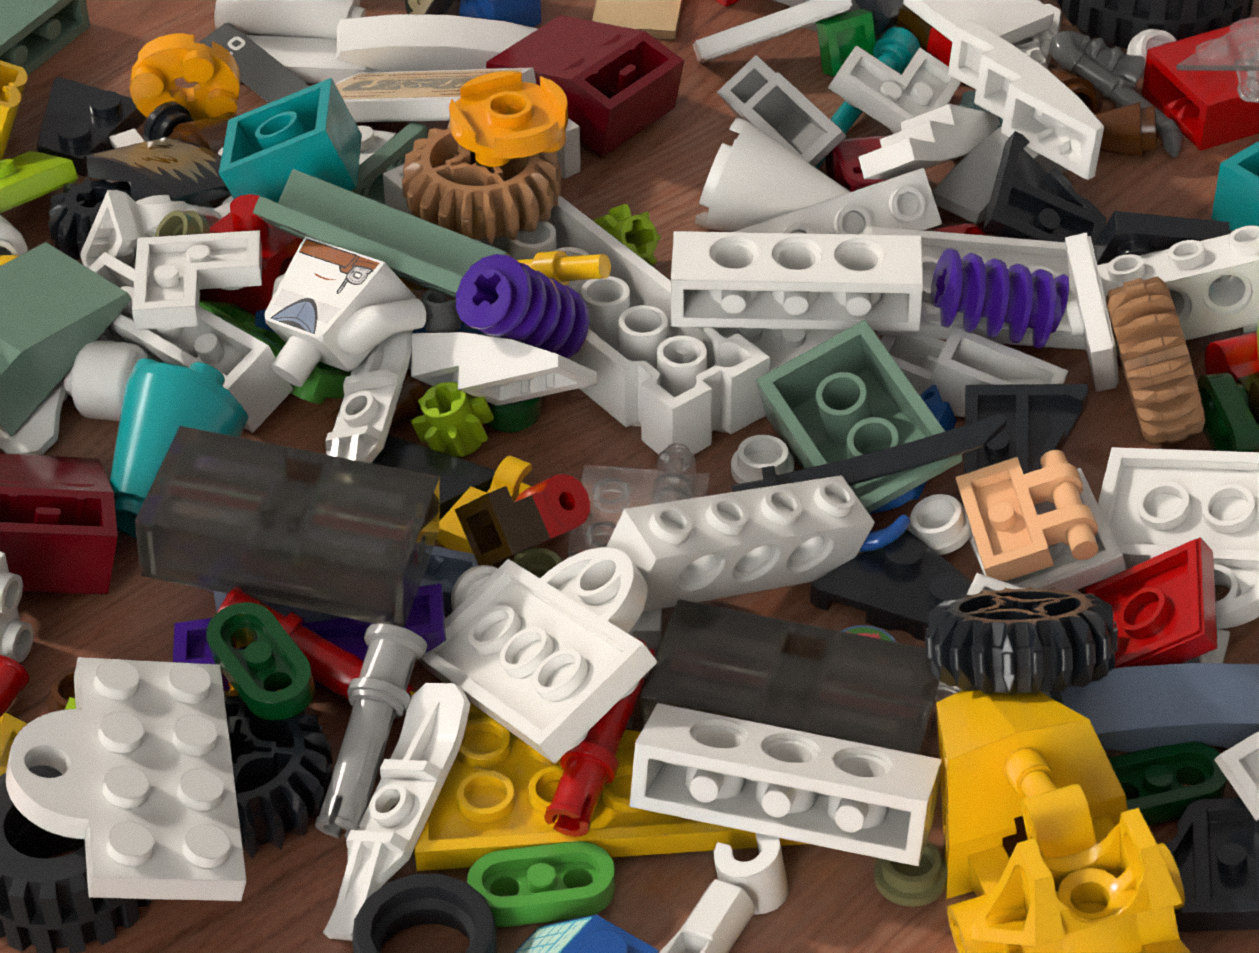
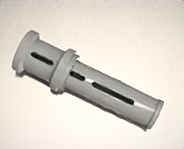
(376, 701)

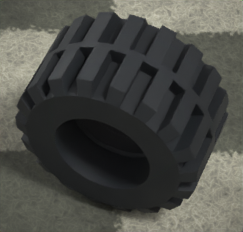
(47, 898)

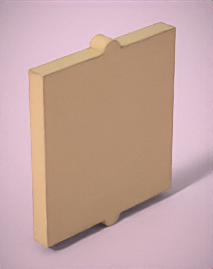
(655, 17)

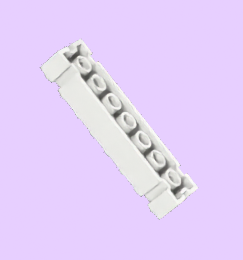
(648, 373)

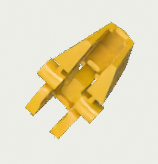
(1089, 865)

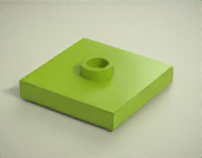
(32, 177)

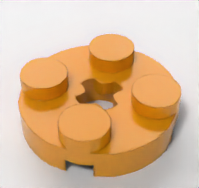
(180, 57)
(534, 120)

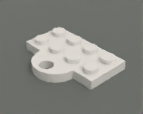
(1176, 496)
(548, 649)
(139, 780)

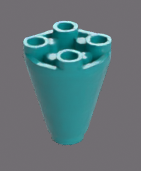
(152, 410)

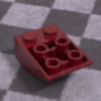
(610, 74)
(57, 523)

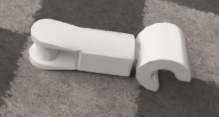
(731, 900)

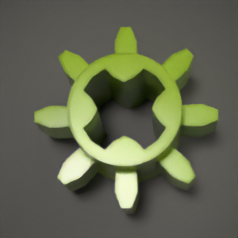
(632, 231)
(452, 420)

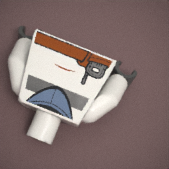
(341, 306)

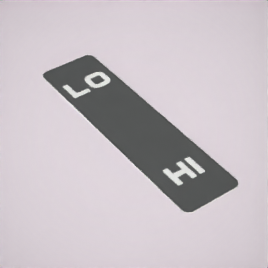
(256, 66)

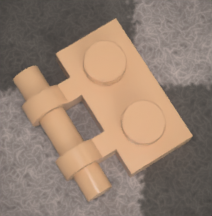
(1005, 522)

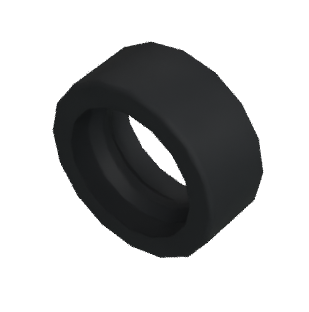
(424, 901)

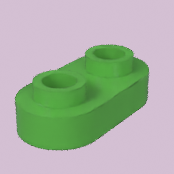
(543, 882)

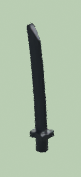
(891, 459)

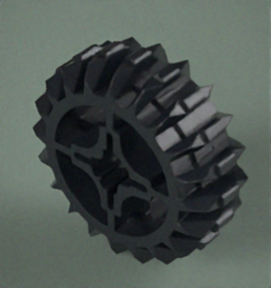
(1021, 640)
(277, 772)

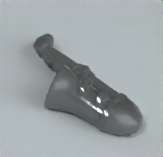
(1112, 75)

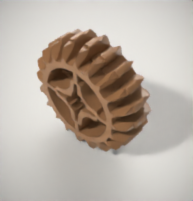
(476, 200)
(1155, 361)

